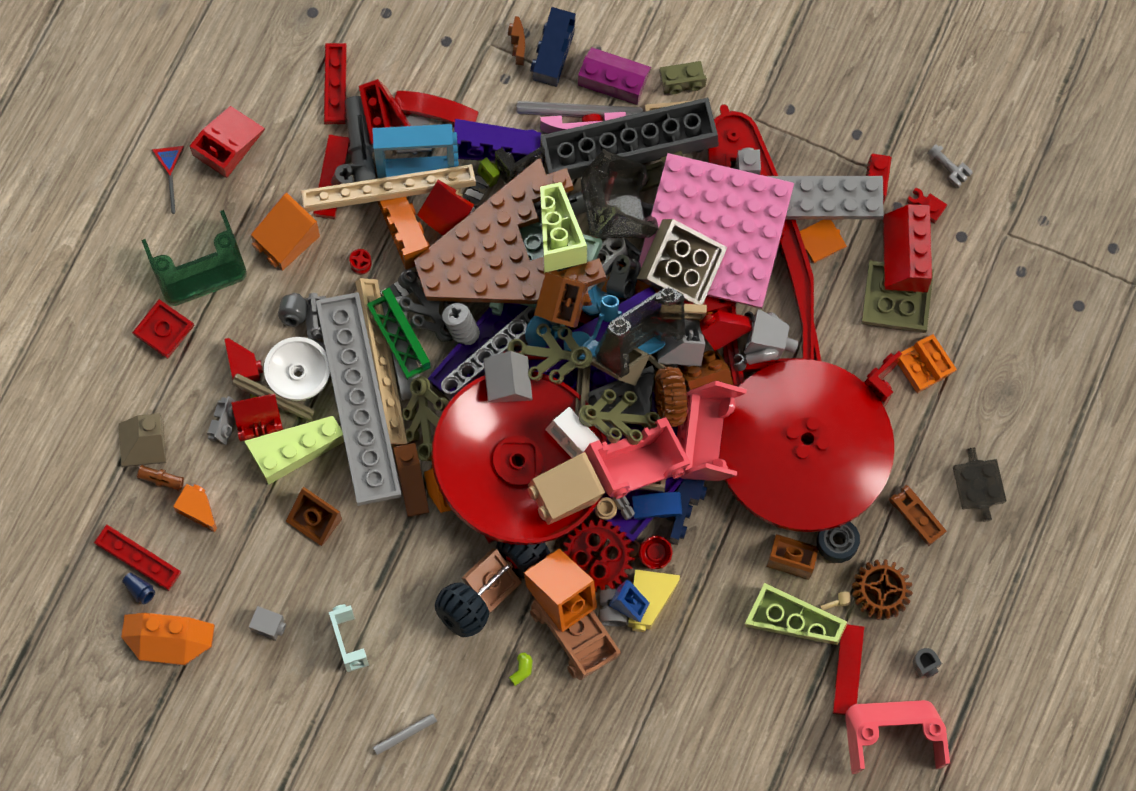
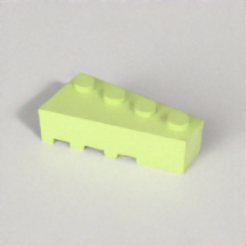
(561, 234)

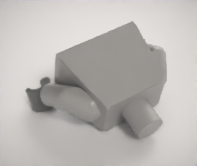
(766, 340)

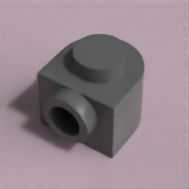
(926, 662)

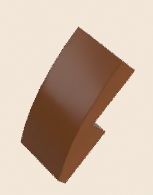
(518, 39)

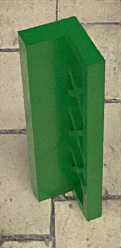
(406, 330)

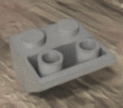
(687, 350)

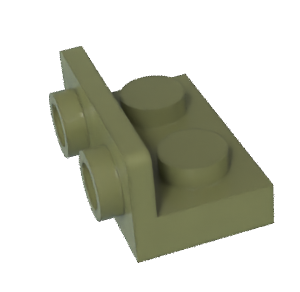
(682, 77)

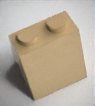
(566, 489)

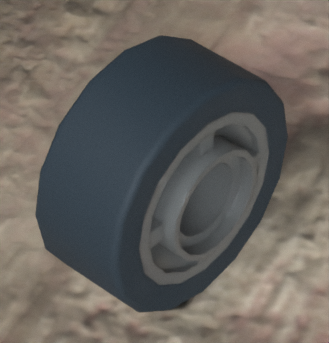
(839, 553)

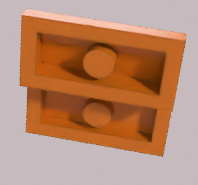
(925, 363)

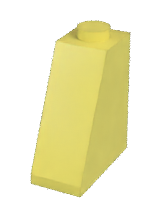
(657, 590)

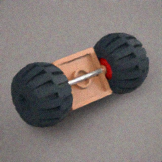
(467, 605)

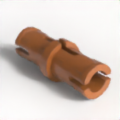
(160, 477)

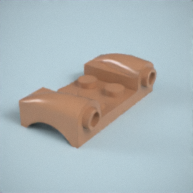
(584, 642)

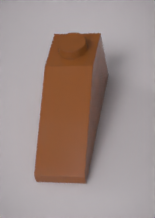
(411, 479)

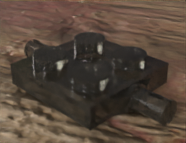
(979, 484)

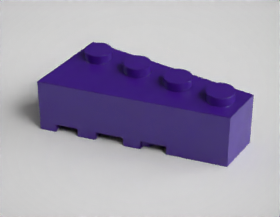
(482, 140)

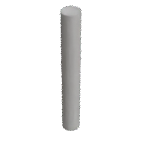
(406, 733)

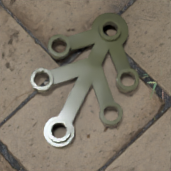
(554, 354)
(421, 392)
(616, 417)

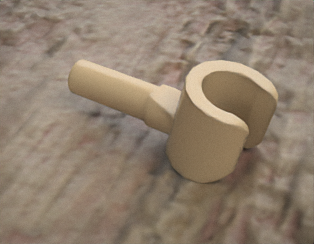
(843, 600)

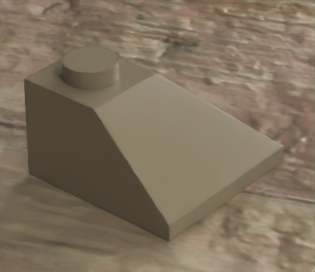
(142, 440)

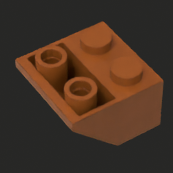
(561, 299)
(712, 369)

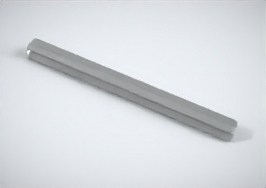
(575, 110)

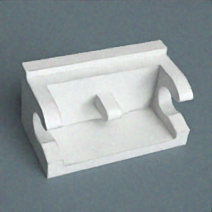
(571, 433)

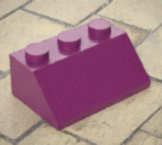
(613, 75)

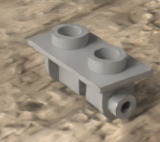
(312, 318)
(222, 429)

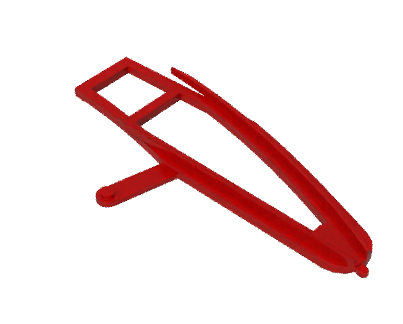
(739, 132)

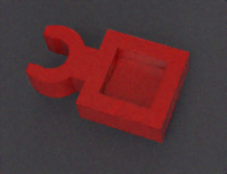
(936, 205)

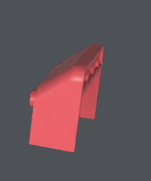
(703, 430)
(864, 720)

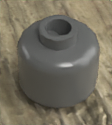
(293, 310)

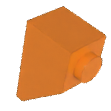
(195, 506)

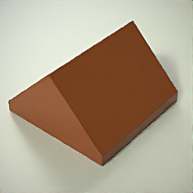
(313, 516)
(792, 557)

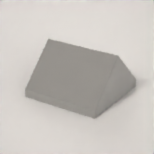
(507, 377)

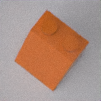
(285, 232)
(561, 589)

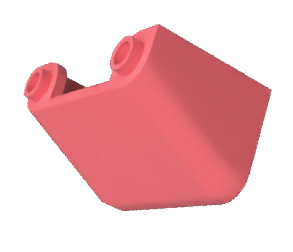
(630, 467)

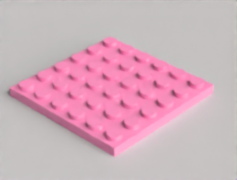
(733, 209)

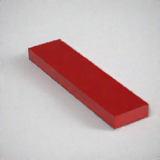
(335, 83)
(335, 155)
(137, 557)
(848, 669)

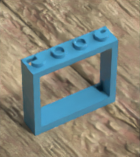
(414, 138)

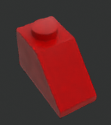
(724, 328)
(243, 361)

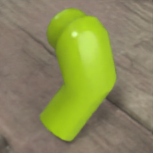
(524, 669)

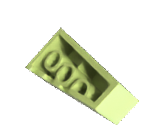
(293, 447)
(790, 616)

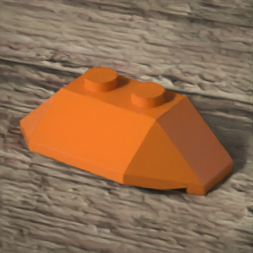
(166, 637)

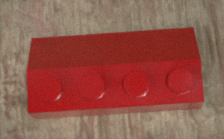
(907, 249)

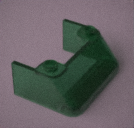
(202, 274)

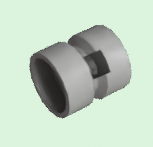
(608, 615)

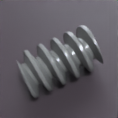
(461, 324)

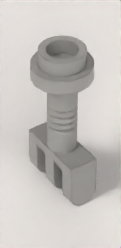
(935, 152)

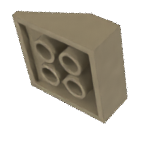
(682, 261)

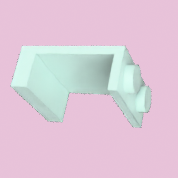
(354, 659)

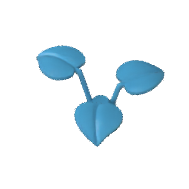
(607, 307)

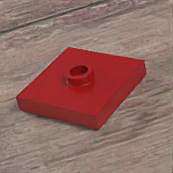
(163, 329)

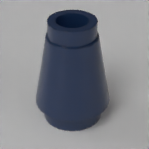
(139, 589)

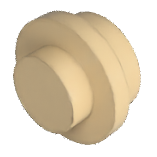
(606, 508)

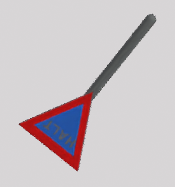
(168, 158)

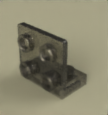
(509, 169)

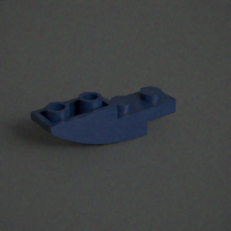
(690, 493)

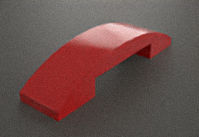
(434, 107)

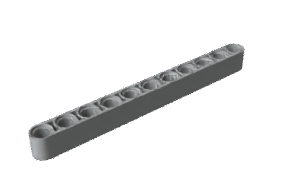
(503, 337)

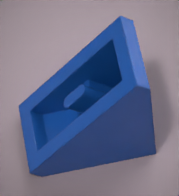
(629, 601)

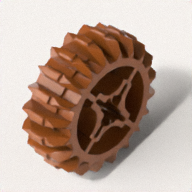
(671, 395)
(891, 590)

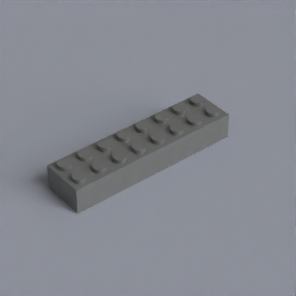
(636, 137)

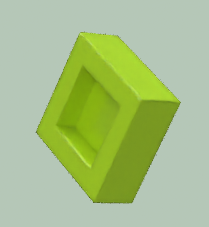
(488, 171)

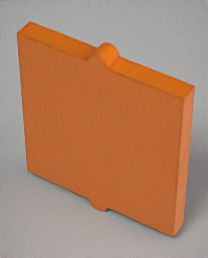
(822, 240)

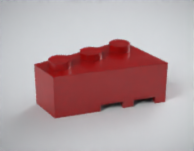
(380, 107)

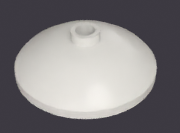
(292, 356)

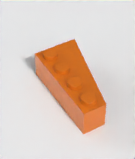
(404, 229)

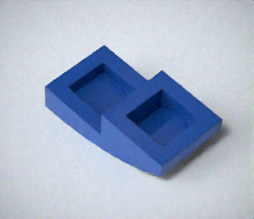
(657, 505)

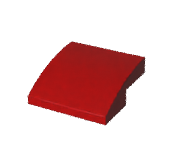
(444, 208)

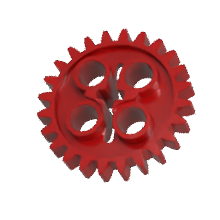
(614, 567)

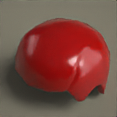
(655, 552)

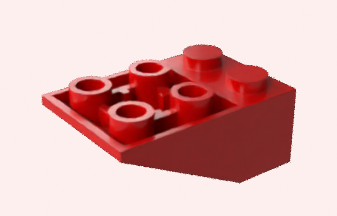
(226, 141)

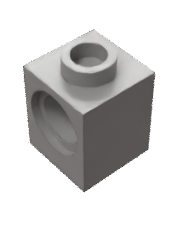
(267, 623)

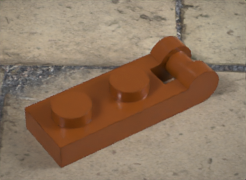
(918, 515)

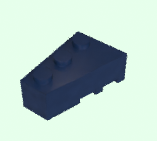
(554, 47)

